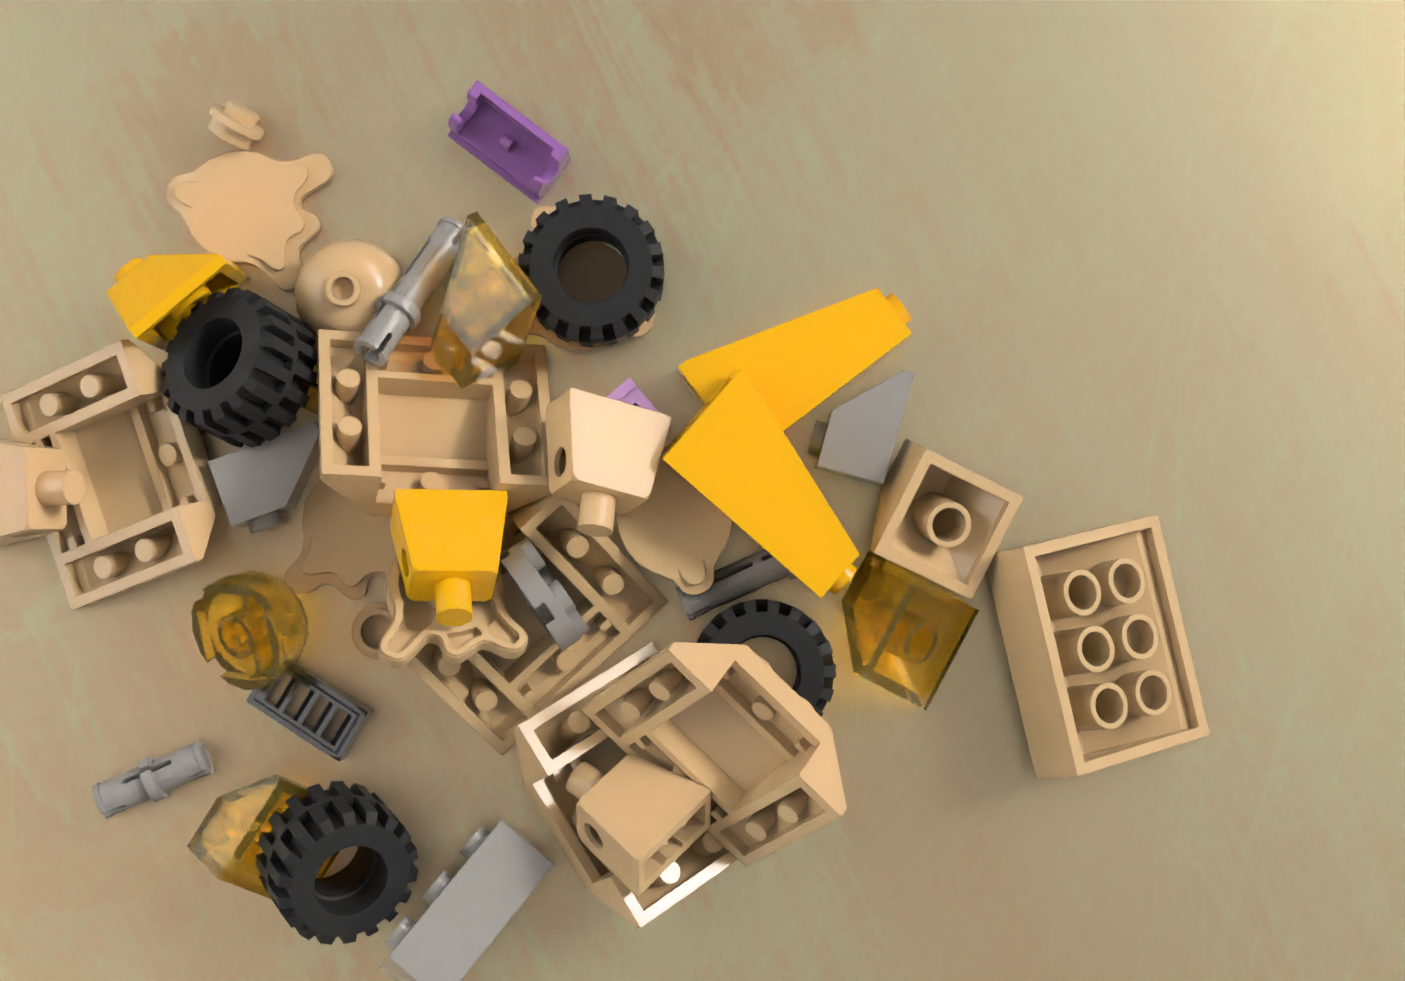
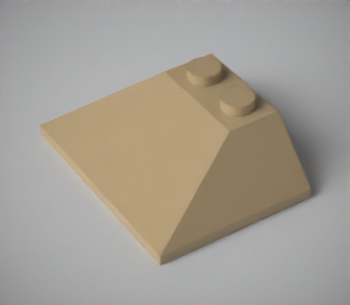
(422, 431)
(142, 467)
(608, 595)
(738, 732)
(549, 751)

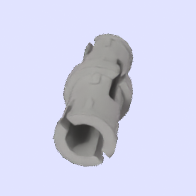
(152, 779)

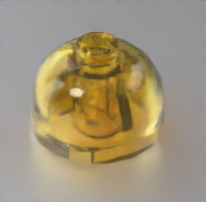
(250, 627)

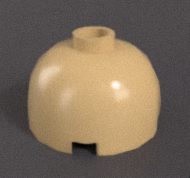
(342, 285)

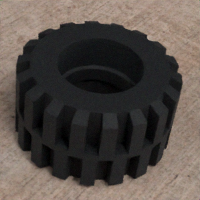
(605, 223)
(239, 368)
(792, 628)
(360, 892)

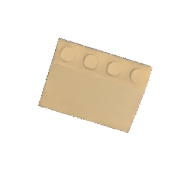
(1096, 648)

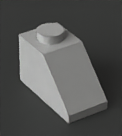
(862, 432)
(267, 478)

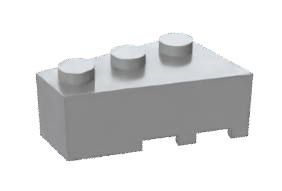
(467, 908)

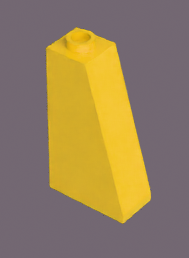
(807, 357)
(756, 478)

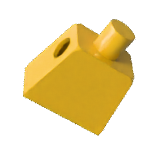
(449, 547)

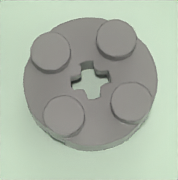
(543, 593)

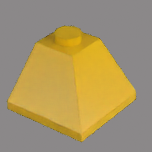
(163, 288)

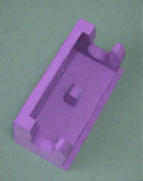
(508, 143)

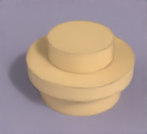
(235, 124)
(370, 627)

